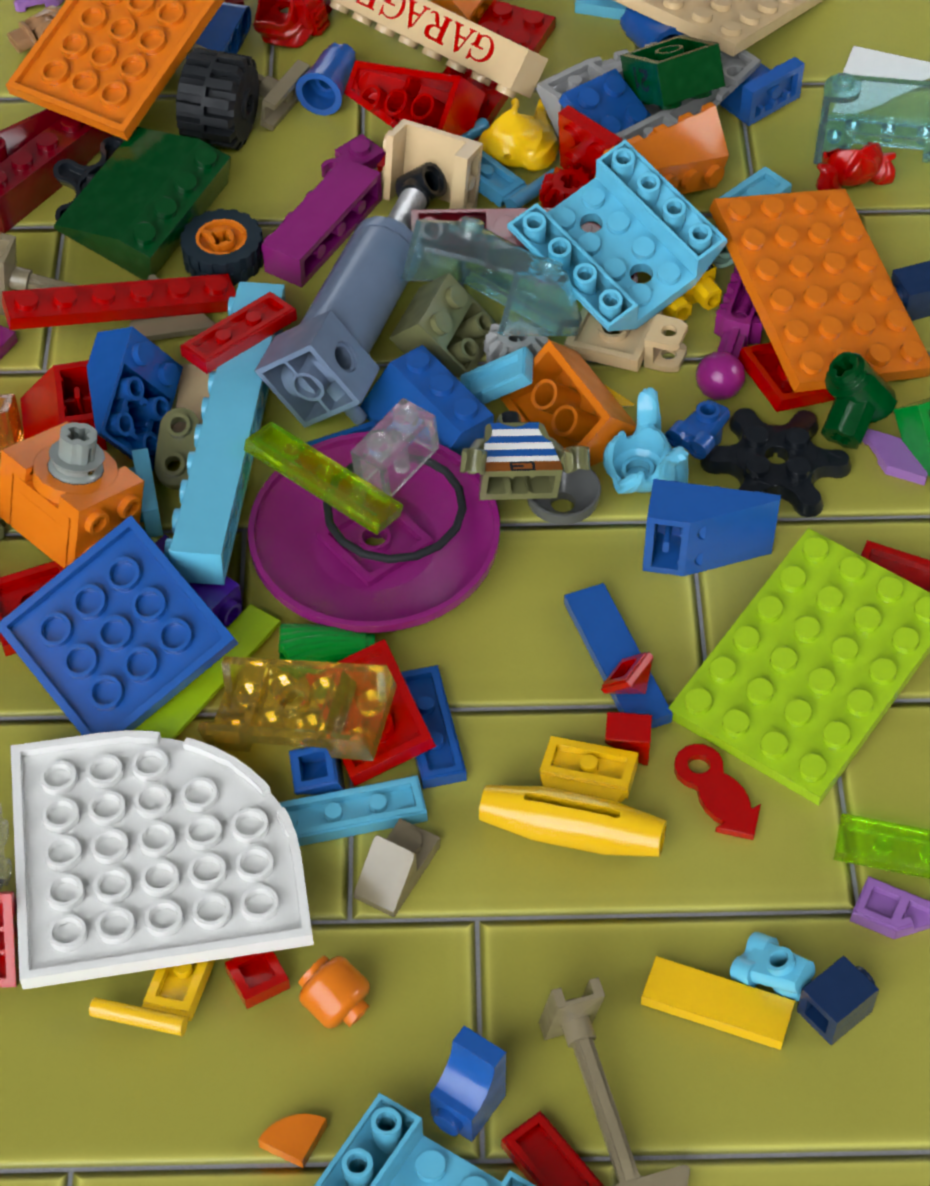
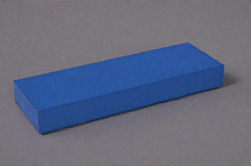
(445, 761)

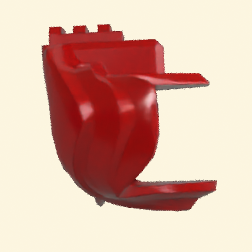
(292, 28)

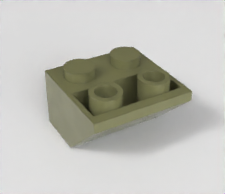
(446, 323)

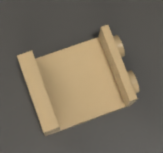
(415, 144)

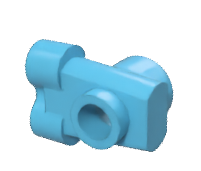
(772, 966)

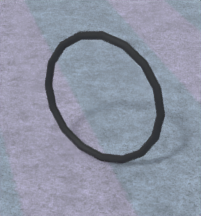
(412, 556)

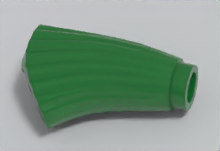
(320, 642)

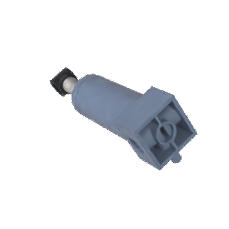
(326, 359)

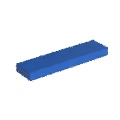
(608, 644)

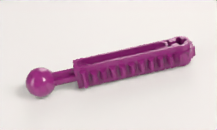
(738, 324)

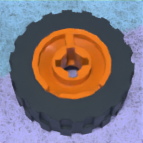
(222, 244)

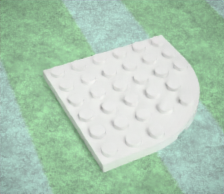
(147, 858)

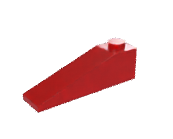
(415, 95)

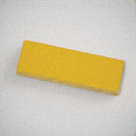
(718, 1002)

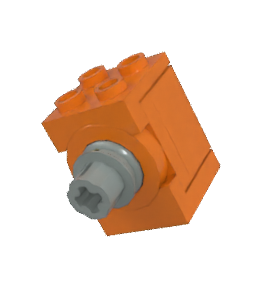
(66, 491)

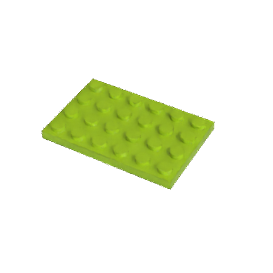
(809, 666)

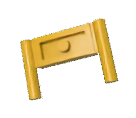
(168, 1001)

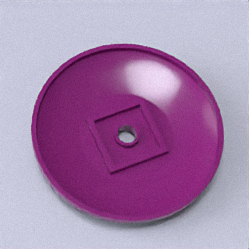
(341, 590)

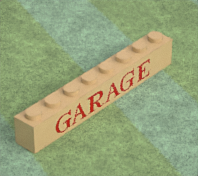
(454, 37)

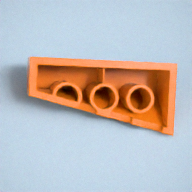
(688, 152)

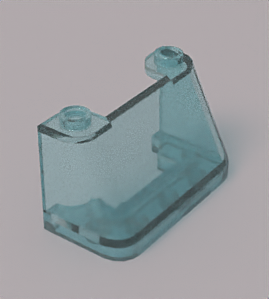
(873, 110)

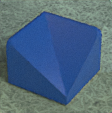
(315, 771)

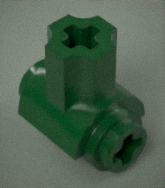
(859, 399)

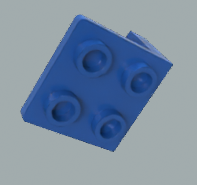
(765, 91)

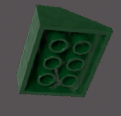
(145, 199)

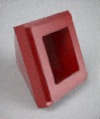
(629, 675)

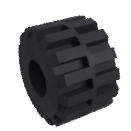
(217, 98)

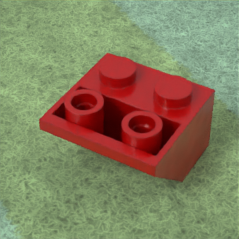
(59, 398)

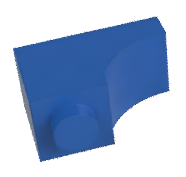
(469, 1086)

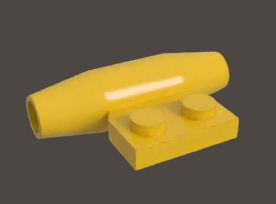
(578, 803)

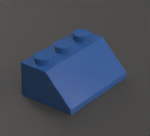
(430, 385)

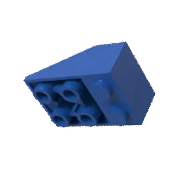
(130, 389)
(706, 527)

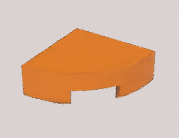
(294, 1137)

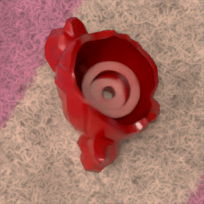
(855, 167)

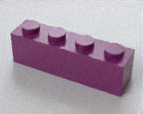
(322, 222)

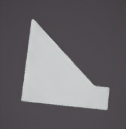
(886, 65)

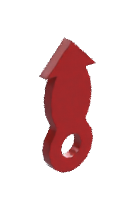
(718, 792)

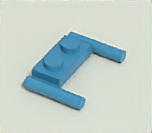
(500, 183)

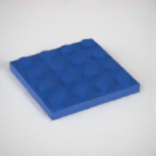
(116, 633)

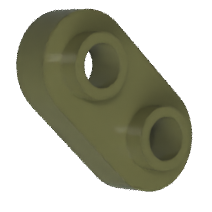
(174, 446)

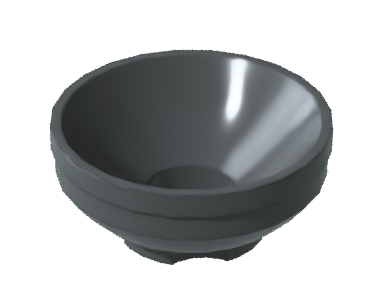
(578, 487)

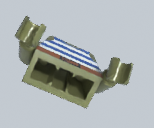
(520, 460)

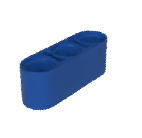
(227, 28)

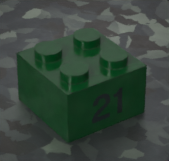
(674, 71)

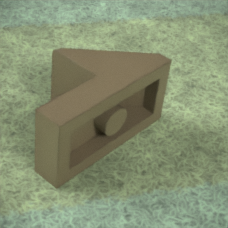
(395, 866)

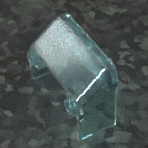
(530, 287)

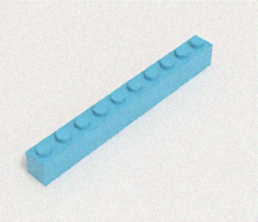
(219, 465)

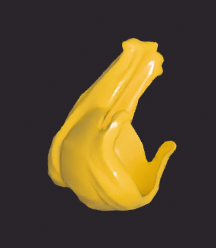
(521, 139)

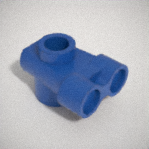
(700, 430)

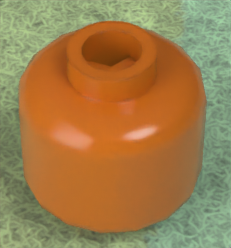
(334, 992)

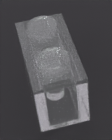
(396, 447)

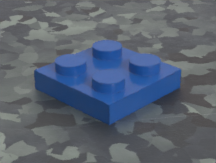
(607, 102)

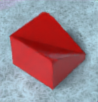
(629, 733)

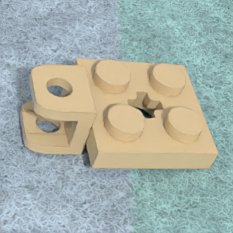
(632, 346)

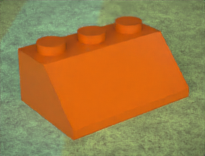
(570, 402)

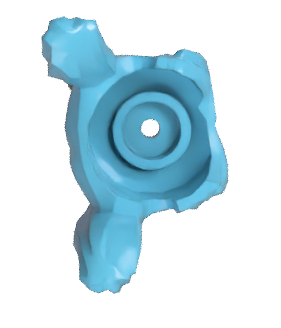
(646, 453)

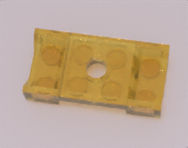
(340, 709)

